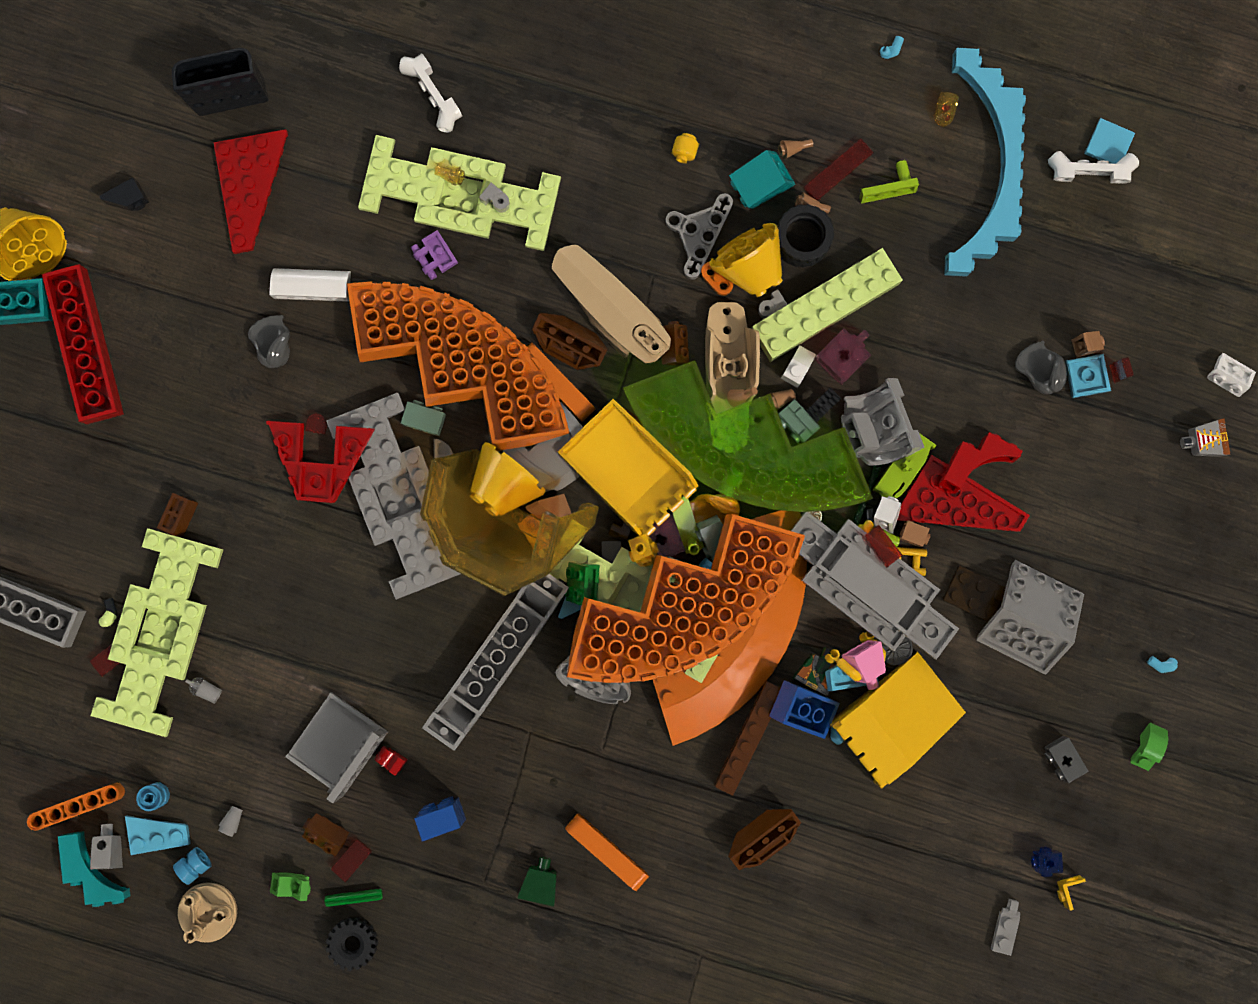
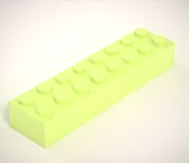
(827, 304)

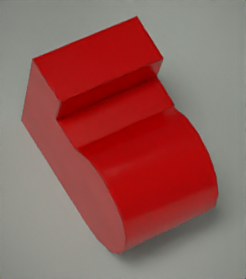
(390, 760)

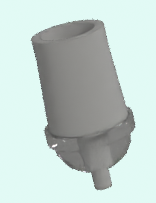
(204, 689)

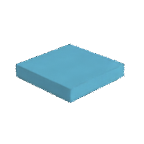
(1109, 142)
(1087, 375)

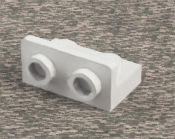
(1231, 375)

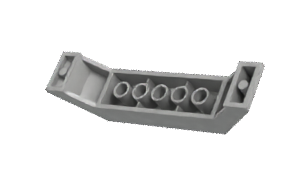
(495, 661)

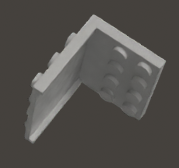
(1035, 619)
(336, 745)

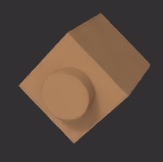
(914, 534)

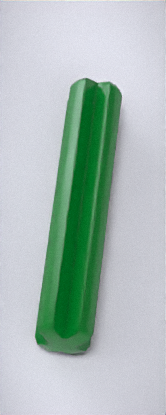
(353, 897)

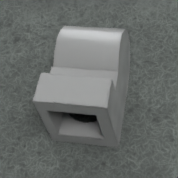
(496, 197)
(771, 306)

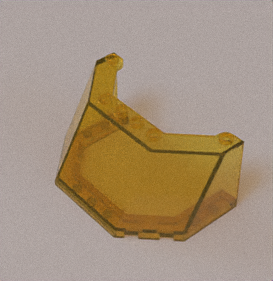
(490, 549)

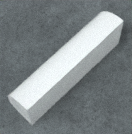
(309, 284)

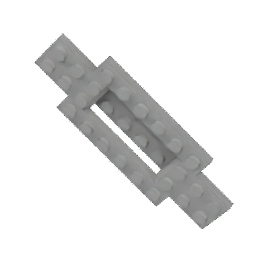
(893, 592)

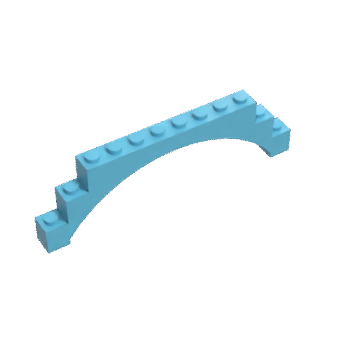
(1005, 109)

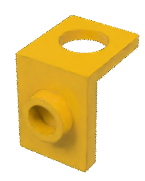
(1063, 892)

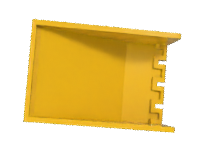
(629, 469)
(898, 719)

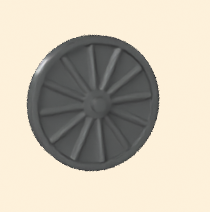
(900, 655)

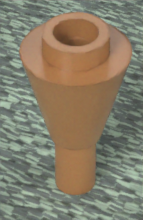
(788, 148)
(806, 199)
(739, 396)

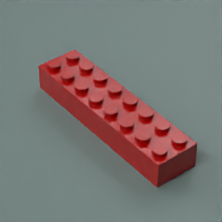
(82, 344)

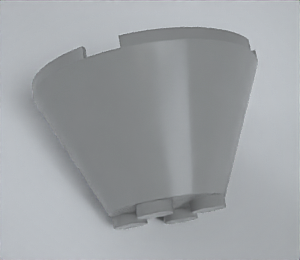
(597, 691)

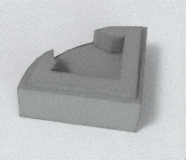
(441, 449)

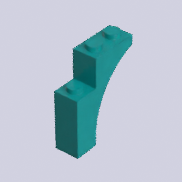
(76, 871)

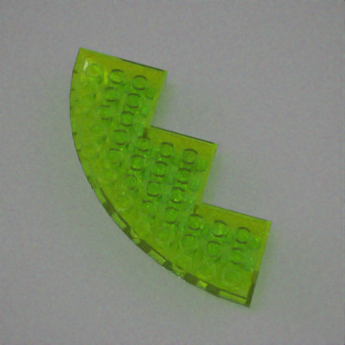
(742, 456)

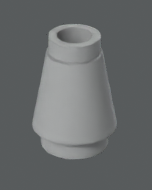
(230, 822)

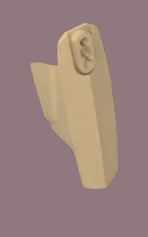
(611, 305)
(730, 358)

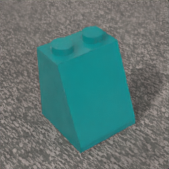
(761, 179)

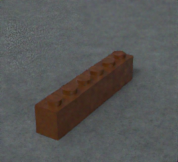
(747, 739)

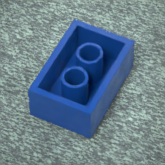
(804, 709)
(440, 818)

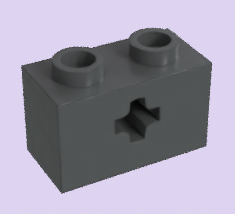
(1074, 765)

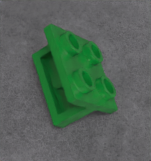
(582, 582)

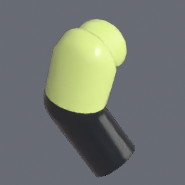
(110, 613)

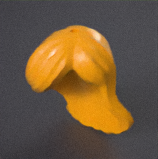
(709, 505)

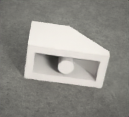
(798, 366)
(887, 513)

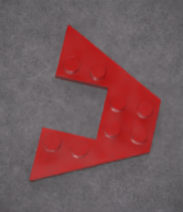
(319, 480)

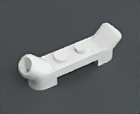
(421, 68)
(1066, 170)

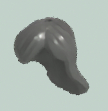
(271, 341)
(1042, 367)

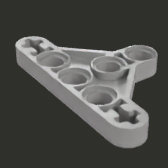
(703, 224)

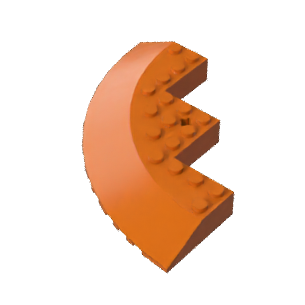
(464, 351)
(690, 617)
(740, 667)

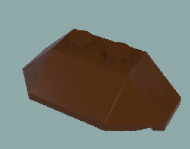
(569, 341)
(763, 837)

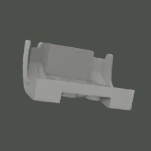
(880, 425)
(544, 460)

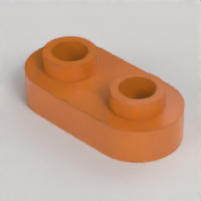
(715, 280)

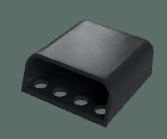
(219, 81)

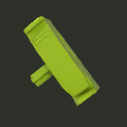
(903, 472)

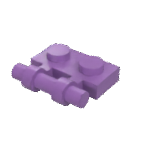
(438, 250)

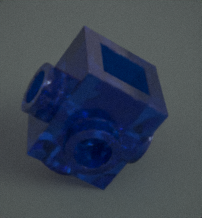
(1047, 861)

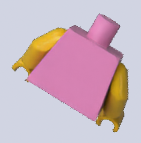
(863, 662)

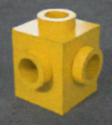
(643, 550)

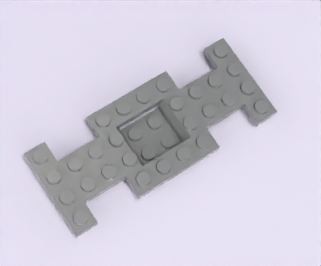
(401, 487)

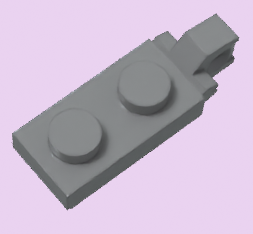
(1006, 928)

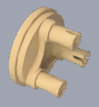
(207, 912)

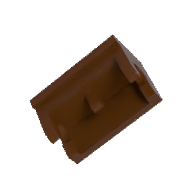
(177, 515)

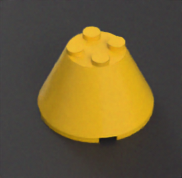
(29, 244)
(751, 260)
(502, 482)

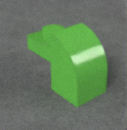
(1152, 747)
(290, 885)

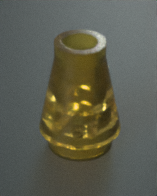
(450, 173)

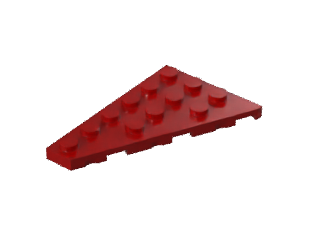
(246, 178)
(969, 507)

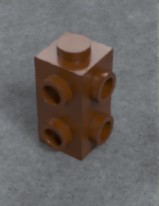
(678, 351)
(325, 834)

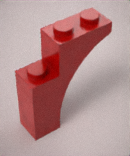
(968, 458)

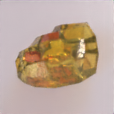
(945, 108)

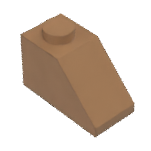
(1088, 343)
(556, 505)

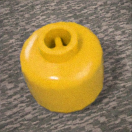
(685, 148)

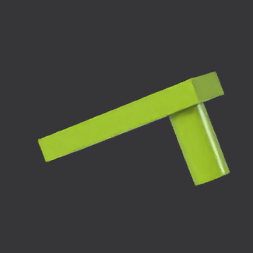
(903, 187)
(687, 526)

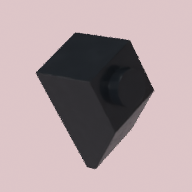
(126, 196)

